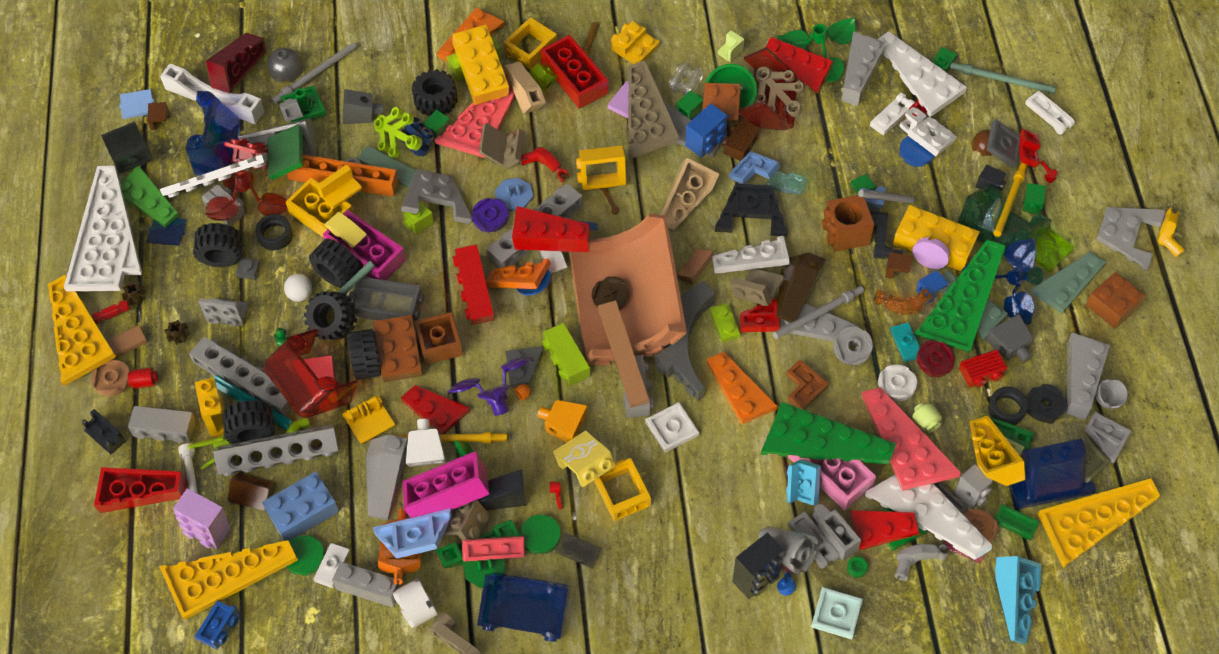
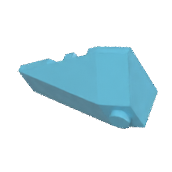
(1017, 584)

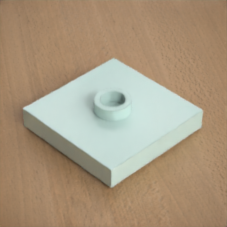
(837, 613)

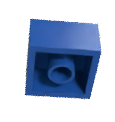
(706, 131)

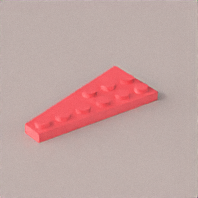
(467, 130)
(915, 456)

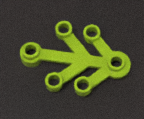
(382, 125)

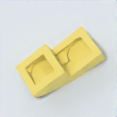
(346, 229)

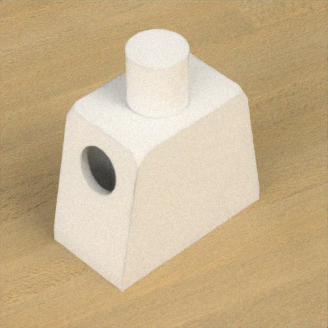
(424, 446)

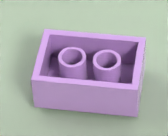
(201, 519)

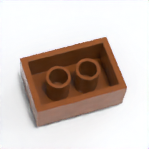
(397, 348)

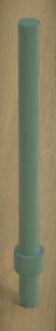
(969, 69)

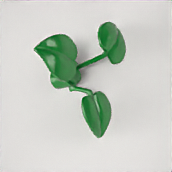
(840, 32)

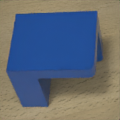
(933, 283)

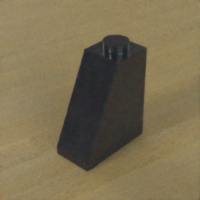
(505, 492)

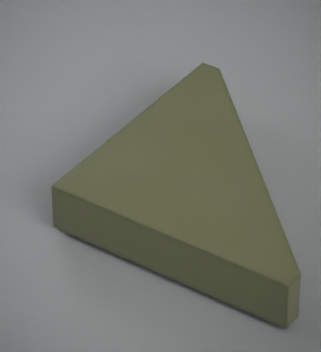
(1094, 460)

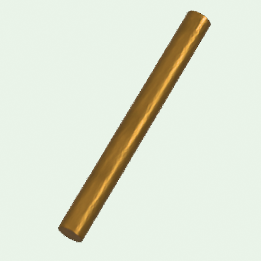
(590, 37)

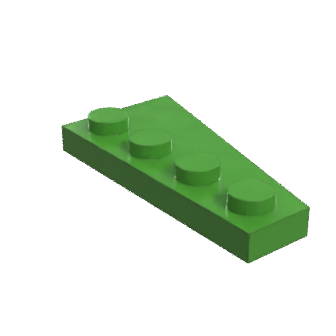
(145, 197)

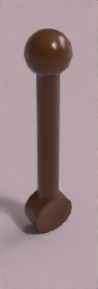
(615, 210)

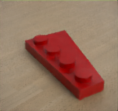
(808, 67)

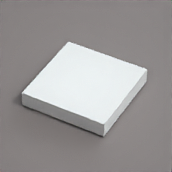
(672, 427)

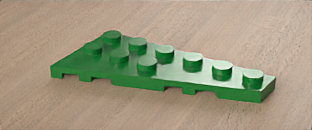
(962, 306)
(817, 437)

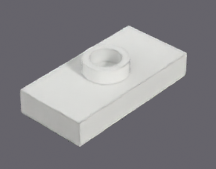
(329, 564)

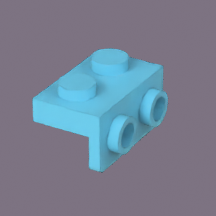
(803, 482)

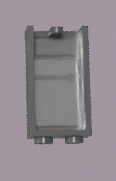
(386, 299)

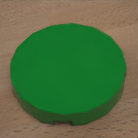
(540, 534)
(309, 555)

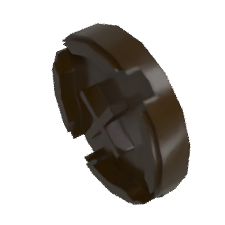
(610, 290)

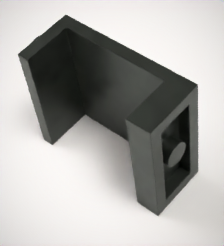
(127, 147)

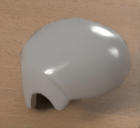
(1111, 393)

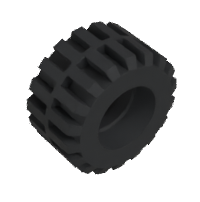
(434, 82)
(217, 245)
(334, 262)
(317, 315)
(364, 354)
(248, 421)

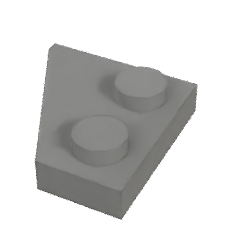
(1107, 435)

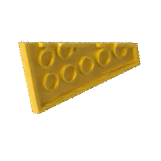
(76, 334)
(217, 577)

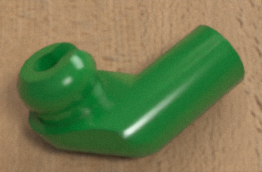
(280, 336)

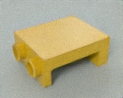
(211, 406)

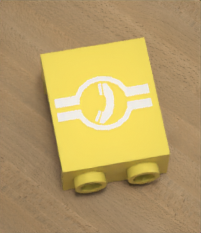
(584, 457)

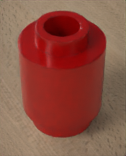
(143, 378)

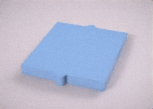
(135, 103)

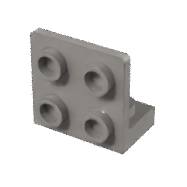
(224, 311)

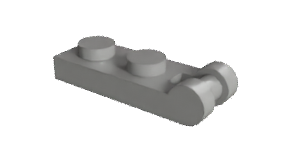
(805, 525)

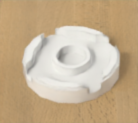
(897, 382)

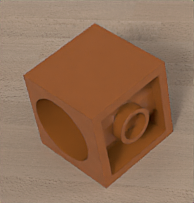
(850, 210)

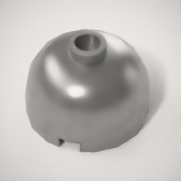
(284, 65)

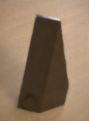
(798, 284)

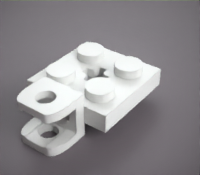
(922, 129)

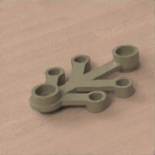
(778, 89)

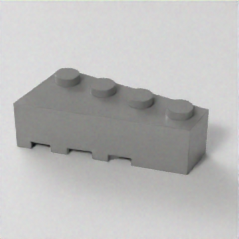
(862, 64)
(1084, 370)

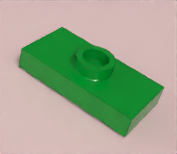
(944, 58)

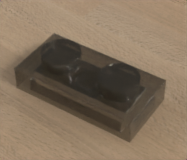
(578, 550)

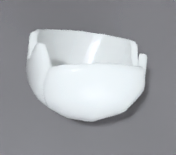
(298, 287)

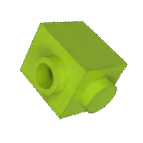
(418, 221)

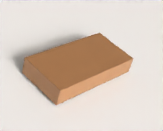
(127, 341)

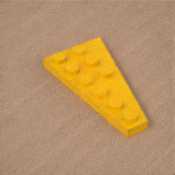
(1088, 520)

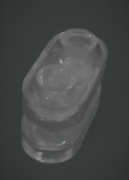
(681, 74)

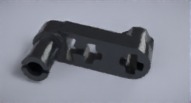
(881, 250)

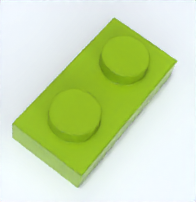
(724, 322)

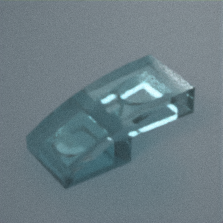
(787, 183)

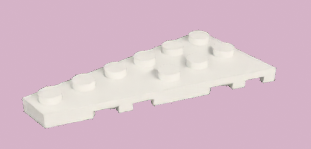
(922, 77)

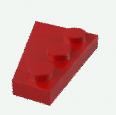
(440, 411)

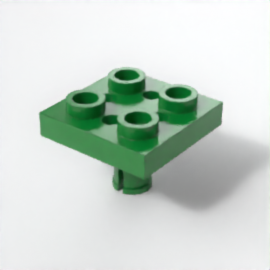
(308, 102)

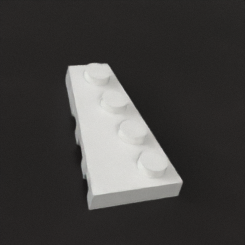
(760, 256)

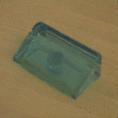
(993, 215)

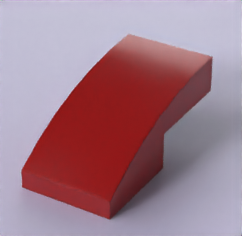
(1028, 147)

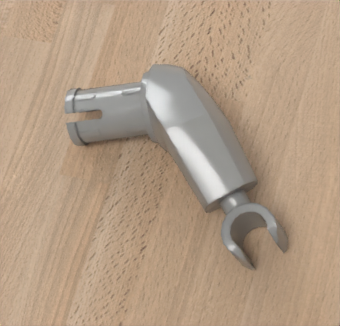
(916, 553)

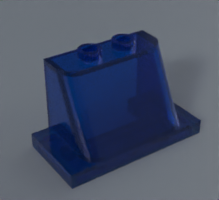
(1052, 475)

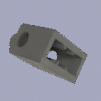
(359, 107)
(1011, 339)

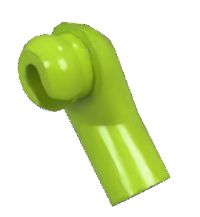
(298, 425)

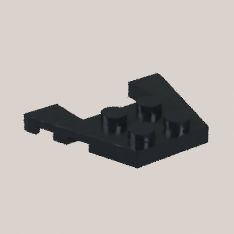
(752, 202)

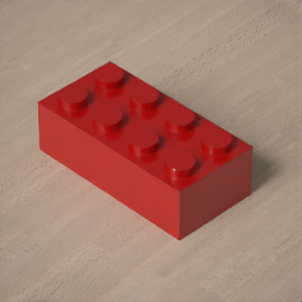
(575, 71)

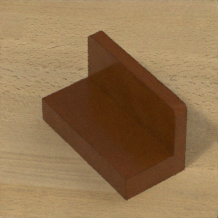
(250, 490)

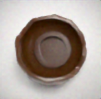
(980, 142)

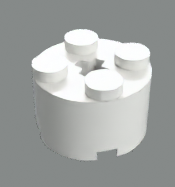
(415, 603)

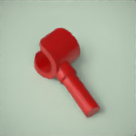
(1050, 175)
(555, 487)

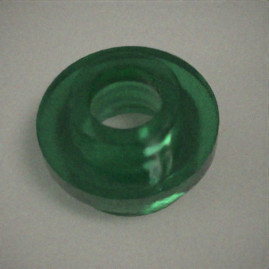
(1035, 271)

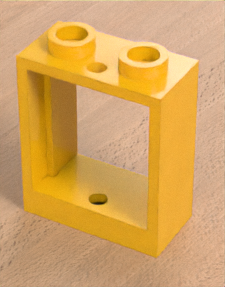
(536, 30)
(601, 155)
(630, 505)

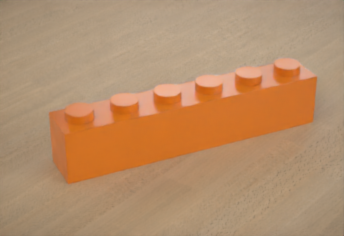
(371, 178)

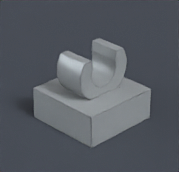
(290, 109)

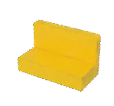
(338, 187)

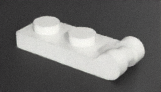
(1050, 112)
(891, 114)

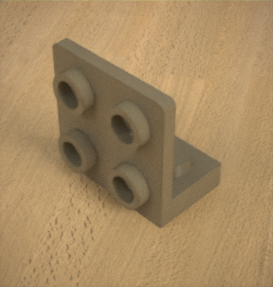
(501, 148)

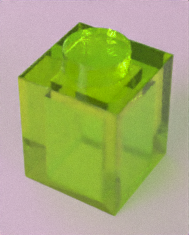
(543, 75)

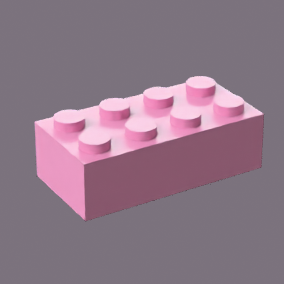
(842, 479)

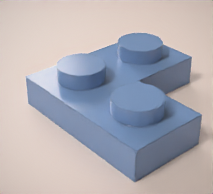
(752, 164)

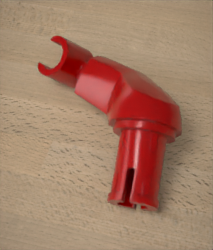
(546, 158)

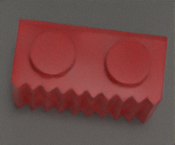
(983, 368)

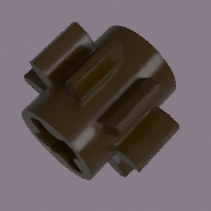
(134, 293)
(177, 332)

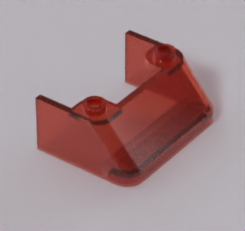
(760, 113)
(299, 384)

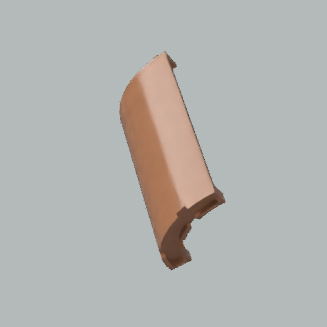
(647, 267)

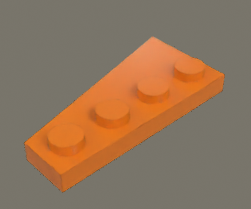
(741, 392)

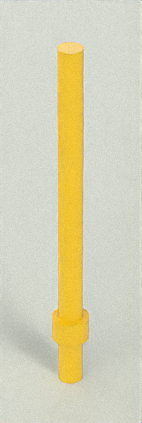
(1018, 178)
(486, 437)

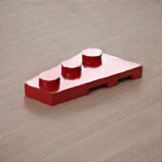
(883, 527)

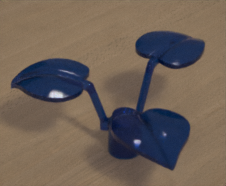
(1022, 257)

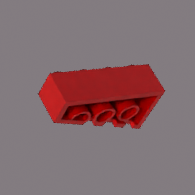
(473, 284)

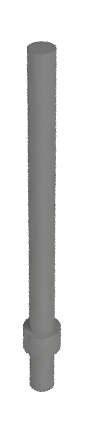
(289, 89)
(845, 297)

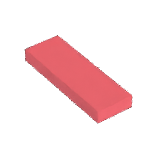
(493, 548)

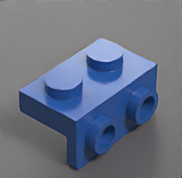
(217, 625)

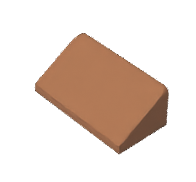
(695, 265)

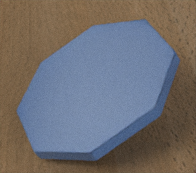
(514, 193)

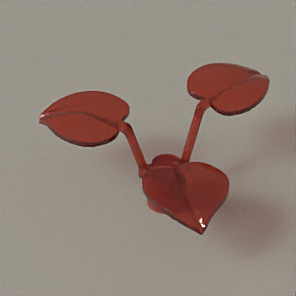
(222, 209)

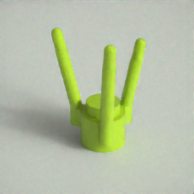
(219, 441)

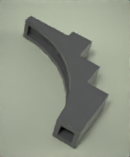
(675, 358)

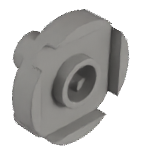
(847, 355)

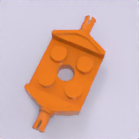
(399, 566)

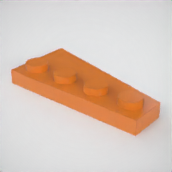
(475, 19)

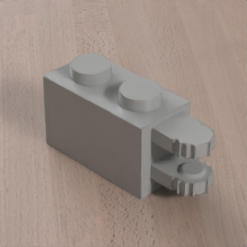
(836, 531)

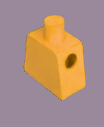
(563, 419)

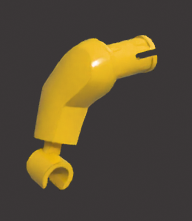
(1167, 231)

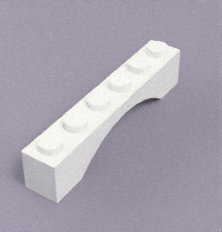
(183, 83)

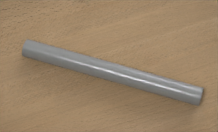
(886, 196)

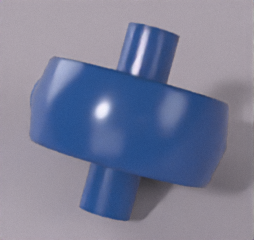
(786, 585)

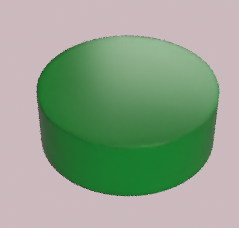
(857, 567)

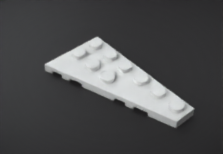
(221, 174)
(933, 514)

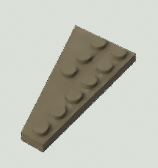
(647, 115)

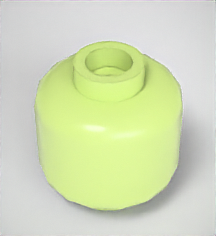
(927, 417)

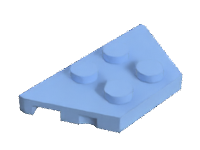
(414, 534)

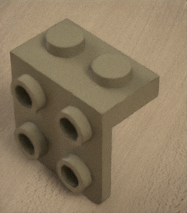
(757, 287)
(468, 521)

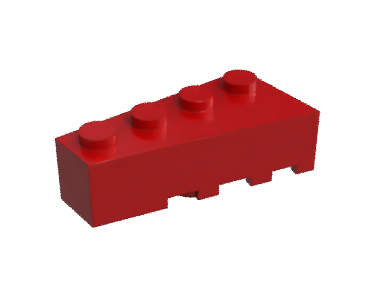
(549, 232)
(136, 487)

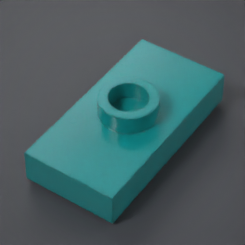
(905, 341)

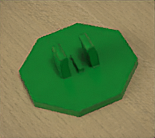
(476, 570)

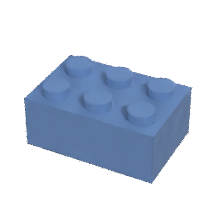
(300, 507)

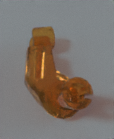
(902, 306)

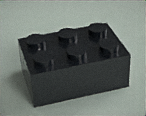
(758, 566)

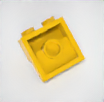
(634, 43)

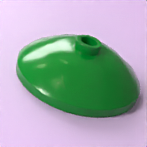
(736, 75)

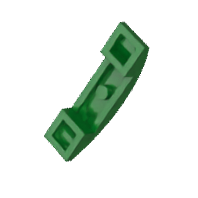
(452, 554)

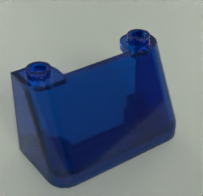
(221, 125)
(524, 605)

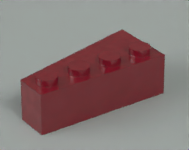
(234, 62)

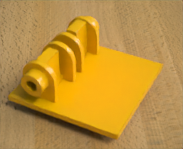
(368, 419)

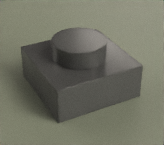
(247, 268)

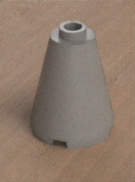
(798, 547)

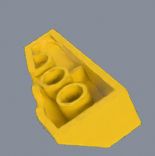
(995, 454)

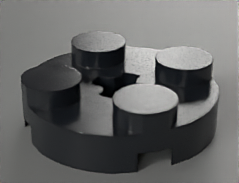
(1038, 410)

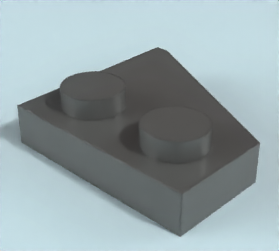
(524, 373)

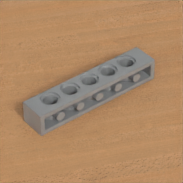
(571, 202)
(207, 349)
(227, 467)

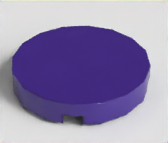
(490, 215)

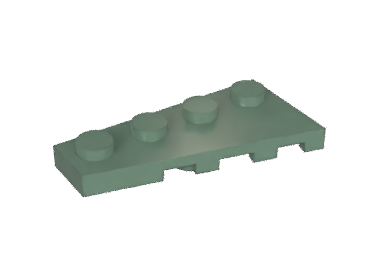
(1068, 283)
(992, 313)

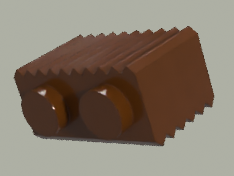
(741, 140)

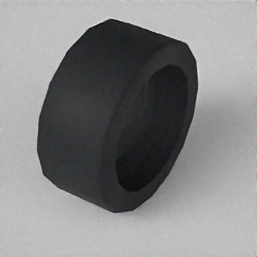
(276, 243)
(1011, 393)

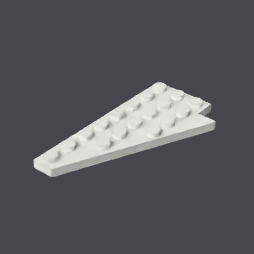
(105, 239)

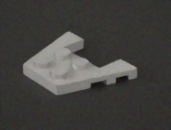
(435, 189)
(1121, 228)

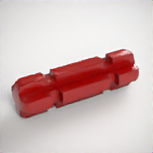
(110, 311)

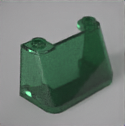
(1015, 228)

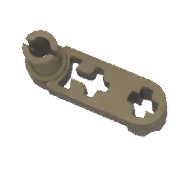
(442, 630)

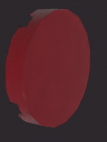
(935, 358)

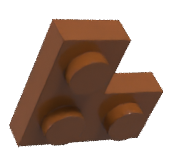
(809, 383)

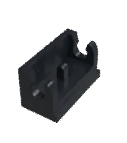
(103, 432)

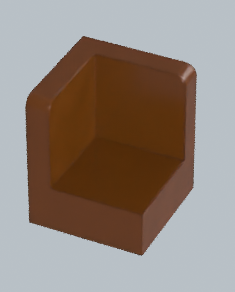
(157, 112)
(899, 263)

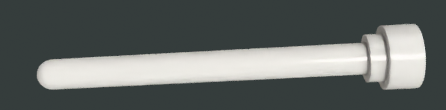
(187, 455)

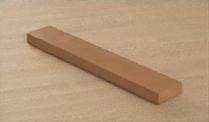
(623, 354)

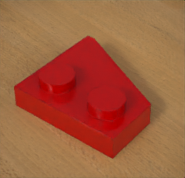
(760, 318)

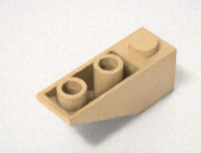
(525, 88)

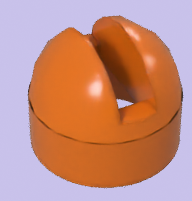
(522, 391)

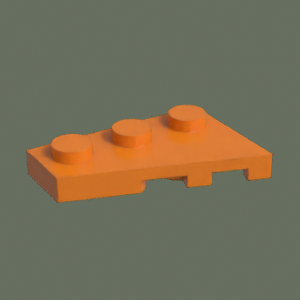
(522, 277)

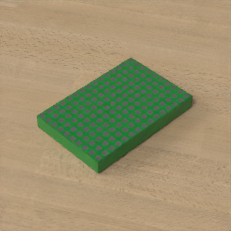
(285, 152)

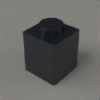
(993, 177)

